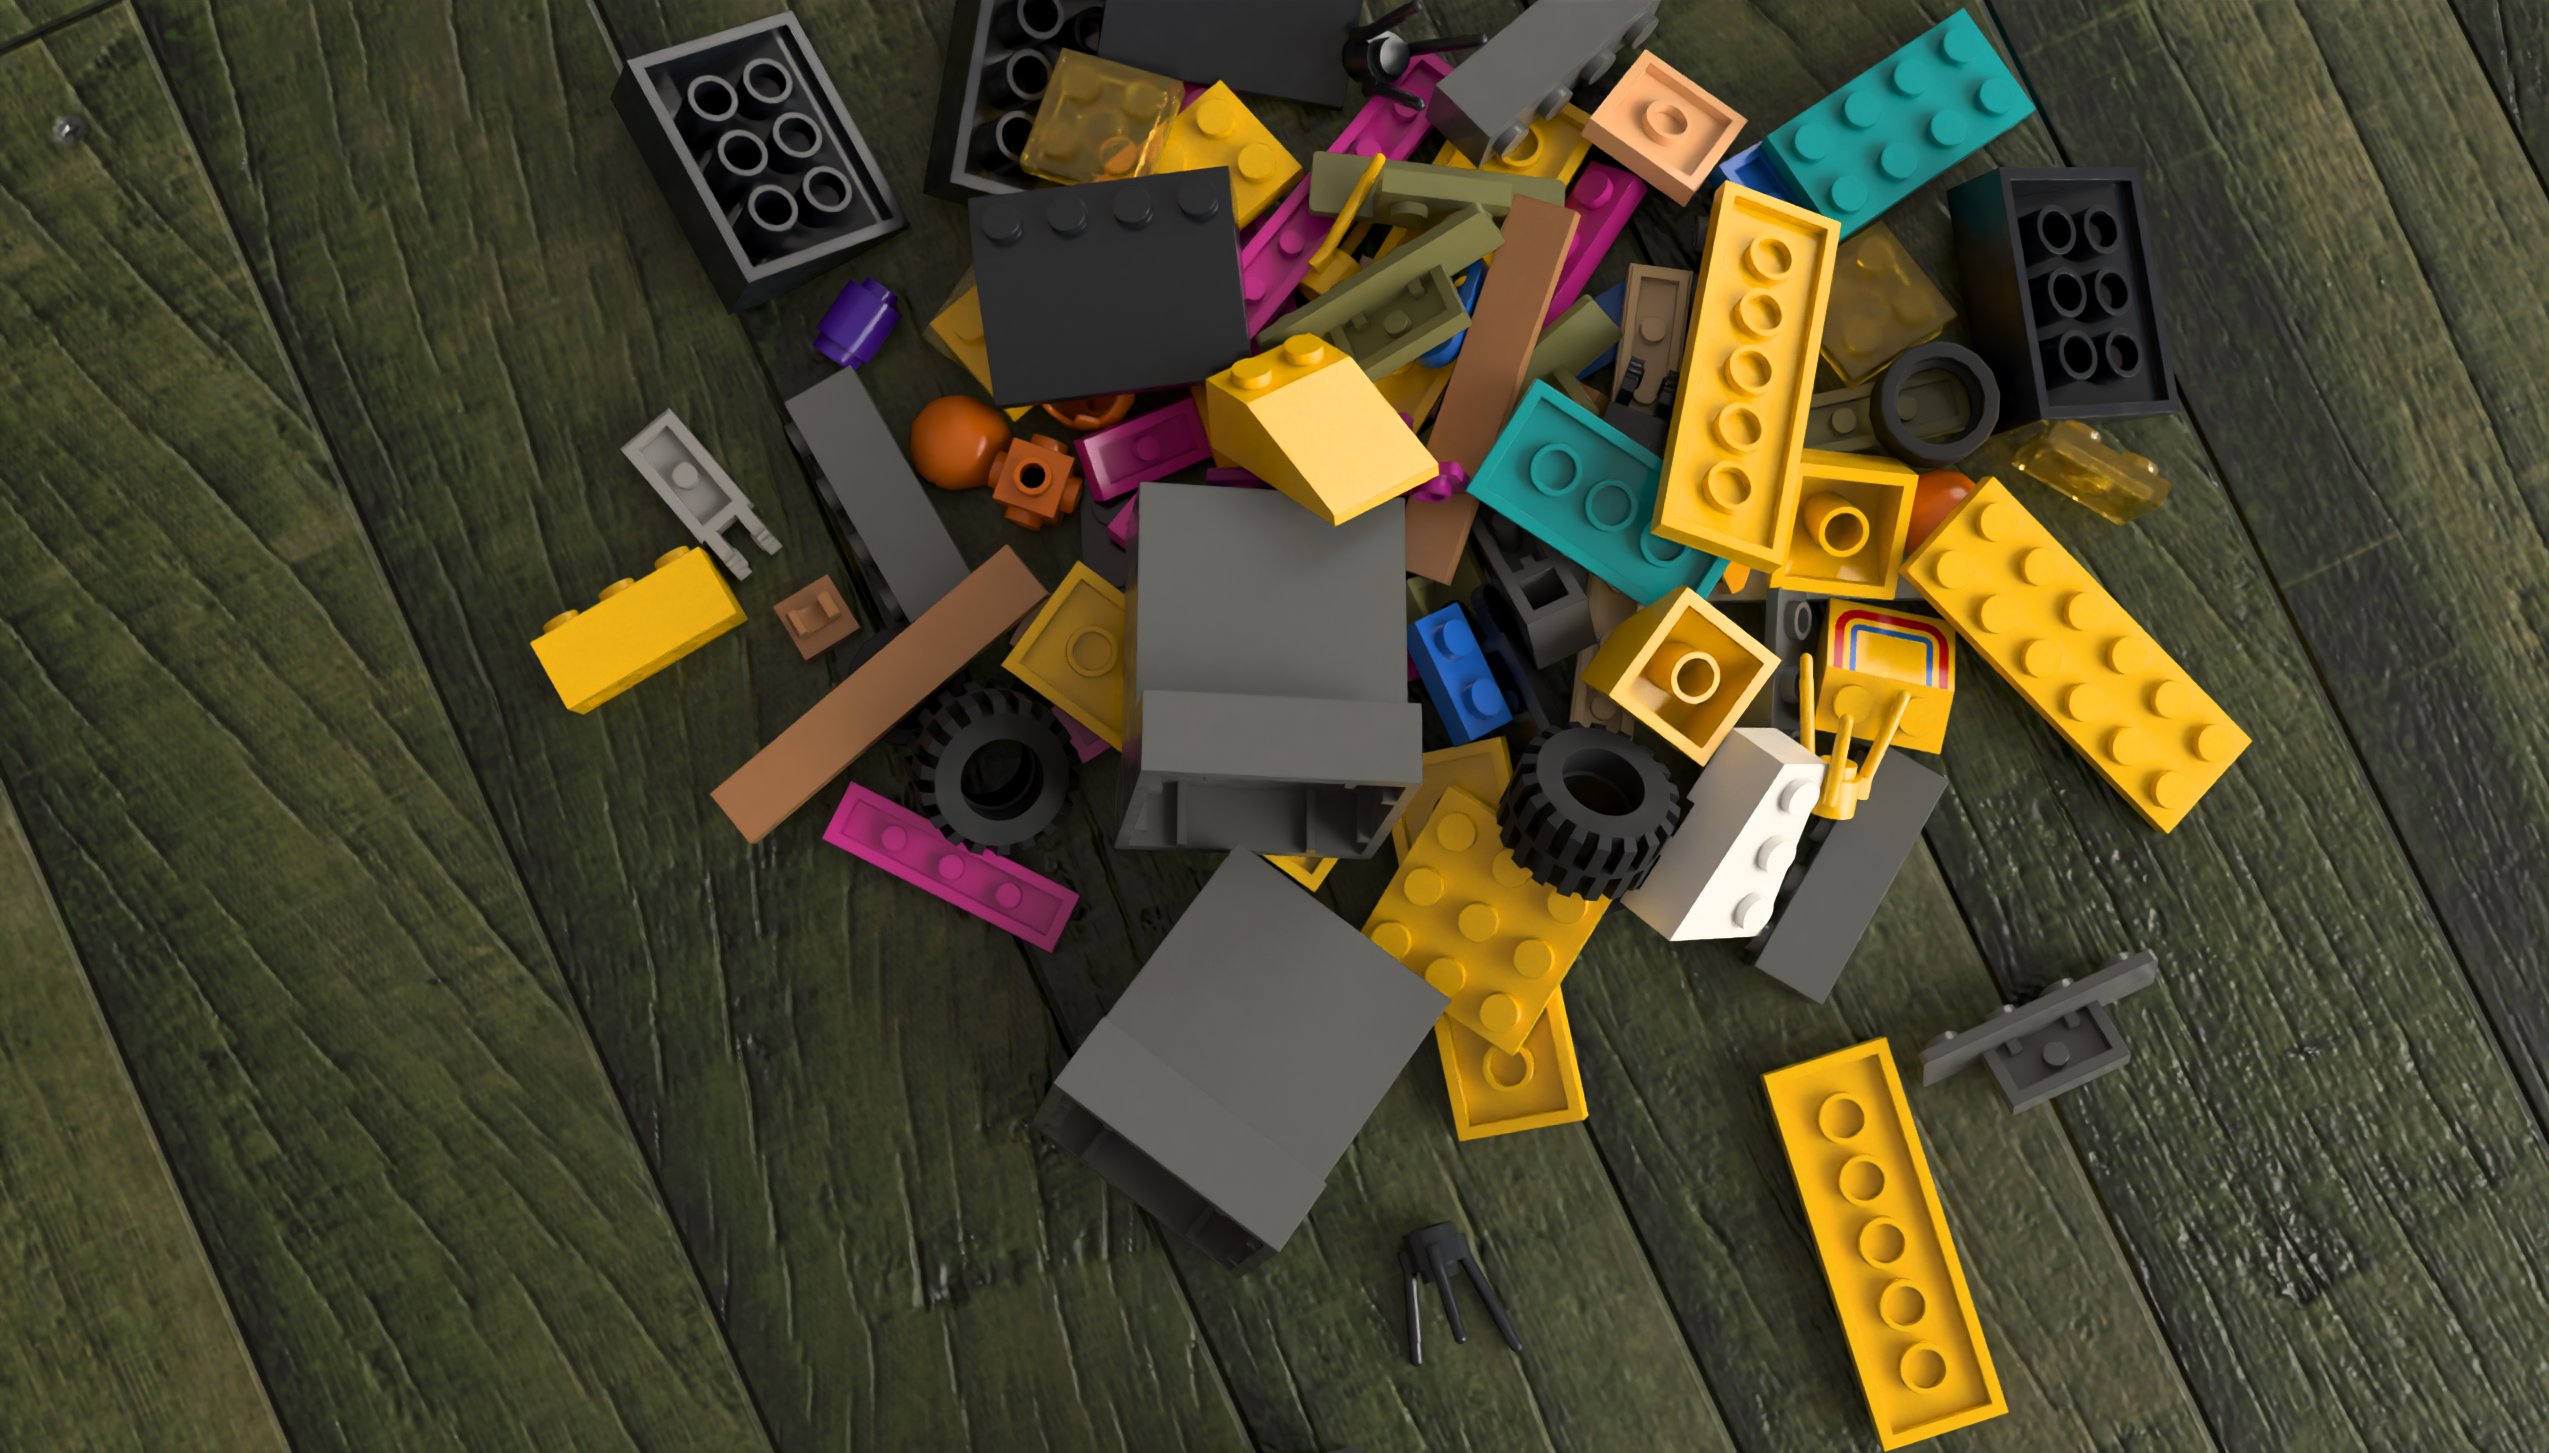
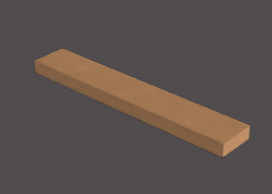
(1489, 373)
(880, 694)

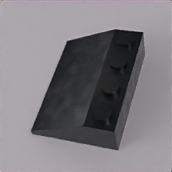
(1253, 46)
(993, 90)
(757, 158)
(1110, 286)
(2063, 295)

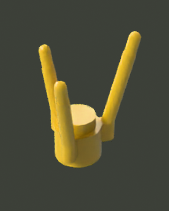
(1332, 264)
(1842, 782)

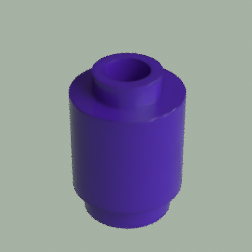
(857, 323)

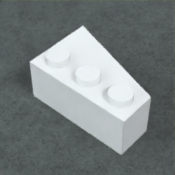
(1735, 841)

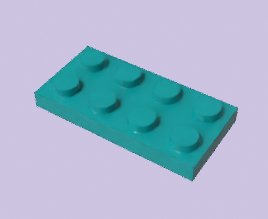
(1898, 125)
(1587, 497)

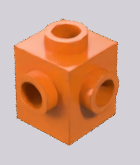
(1050, 500)

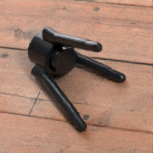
(1381, 57)
(1435, 1255)

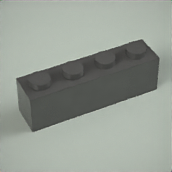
(1532, 70)
(878, 491)
(1843, 879)

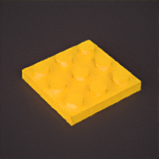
(1480, 923)

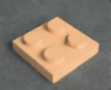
(1664, 127)

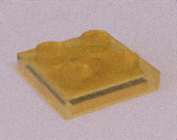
(1101, 121)
(1878, 306)
(2079, 466)

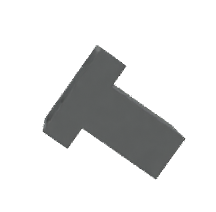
(1263, 676)
(1240, 1063)

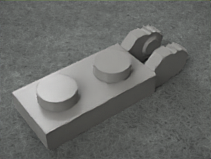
(696, 488)

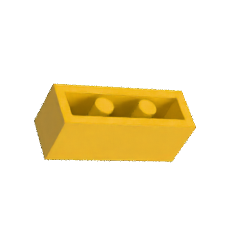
(637, 629)

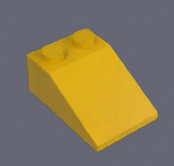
(1315, 429)

